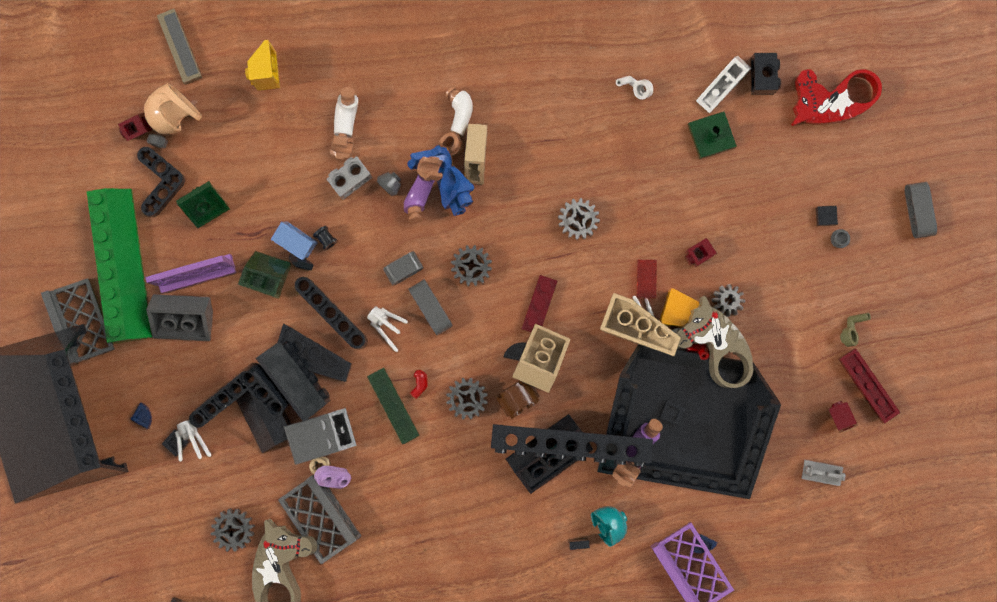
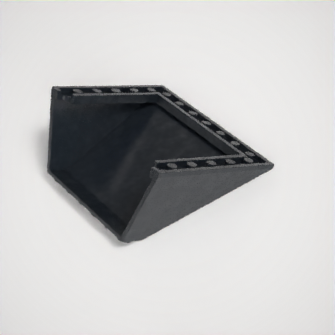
(43, 420)
(720, 431)

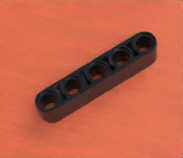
(324, 306)

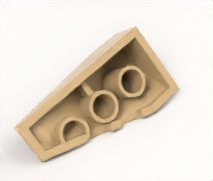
(635, 324)

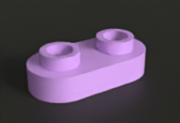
(332, 477)

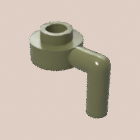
(849, 335)

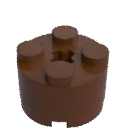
(517, 397)

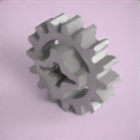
(590, 215)

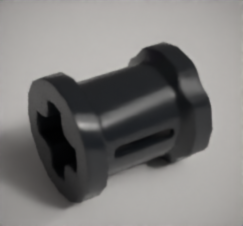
(325, 238)

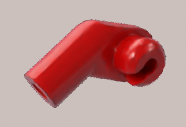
(702, 350)
(421, 383)

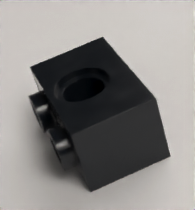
(759, 83)

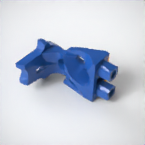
(453, 185)

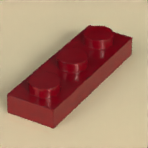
(539, 303)

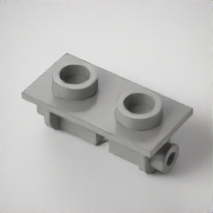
(823, 473)

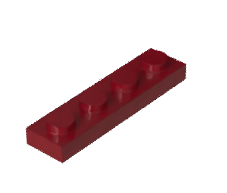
(869, 385)

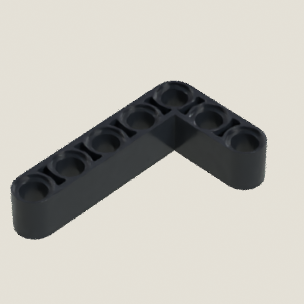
(232, 391)

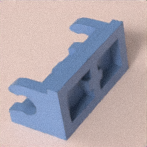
(294, 240)

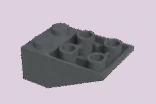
(320, 436)

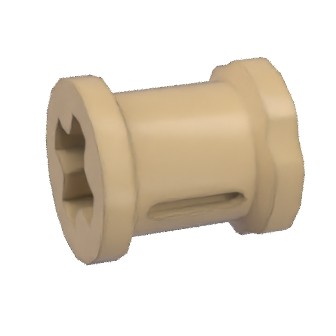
(324, 460)

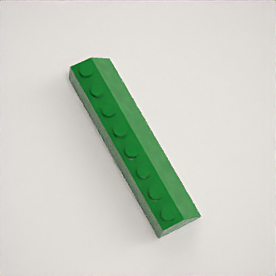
(119, 265)

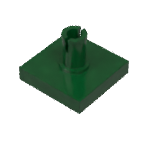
(712, 135)
(203, 204)

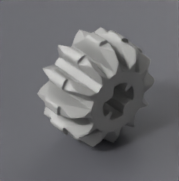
(732, 293)

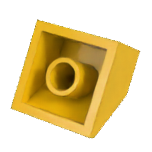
(263, 68)

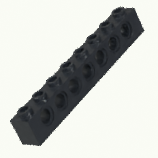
(642, 445)

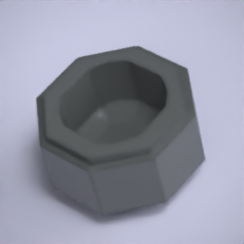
(157, 140)

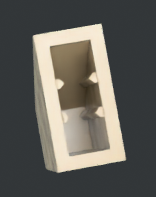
(475, 153)

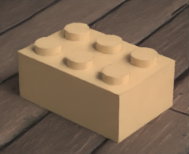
(541, 358)

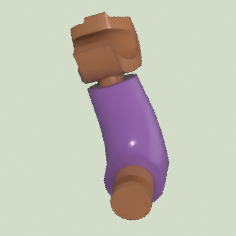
(419, 192)
(628, 473)

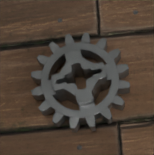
(472, 258)
(474, 387)
(233, 537)

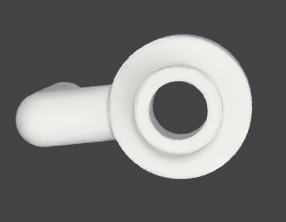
(638, 86)

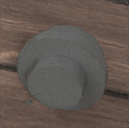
(840, 238)

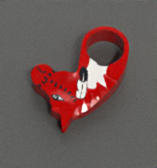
(822, 107)

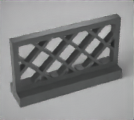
(60, 323)
(334, 511)

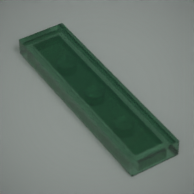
(393, 406)

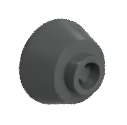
(389, 183)

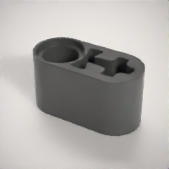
(403, 268)

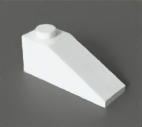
(723, 84)

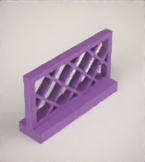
(193, 274)
(675, 572)

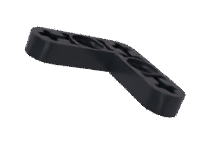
(166, 177)

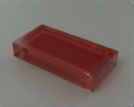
(646, 278)

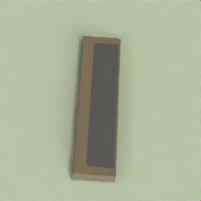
(179, 46)

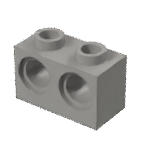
(352, 182)

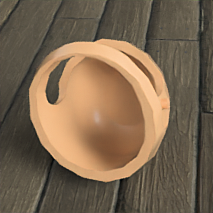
(167, 108)

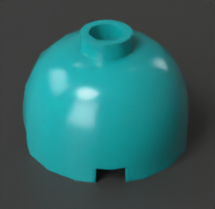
(610, 523)

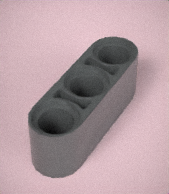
(920, 210)
(430, 307)

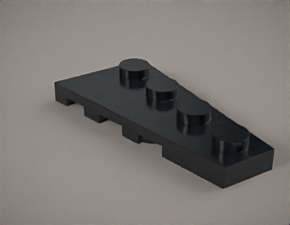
(317, 358)

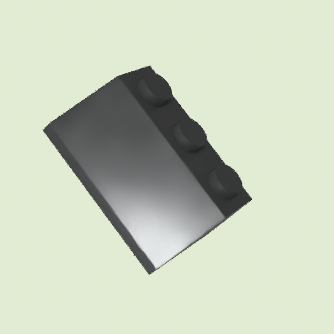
(180, 317)

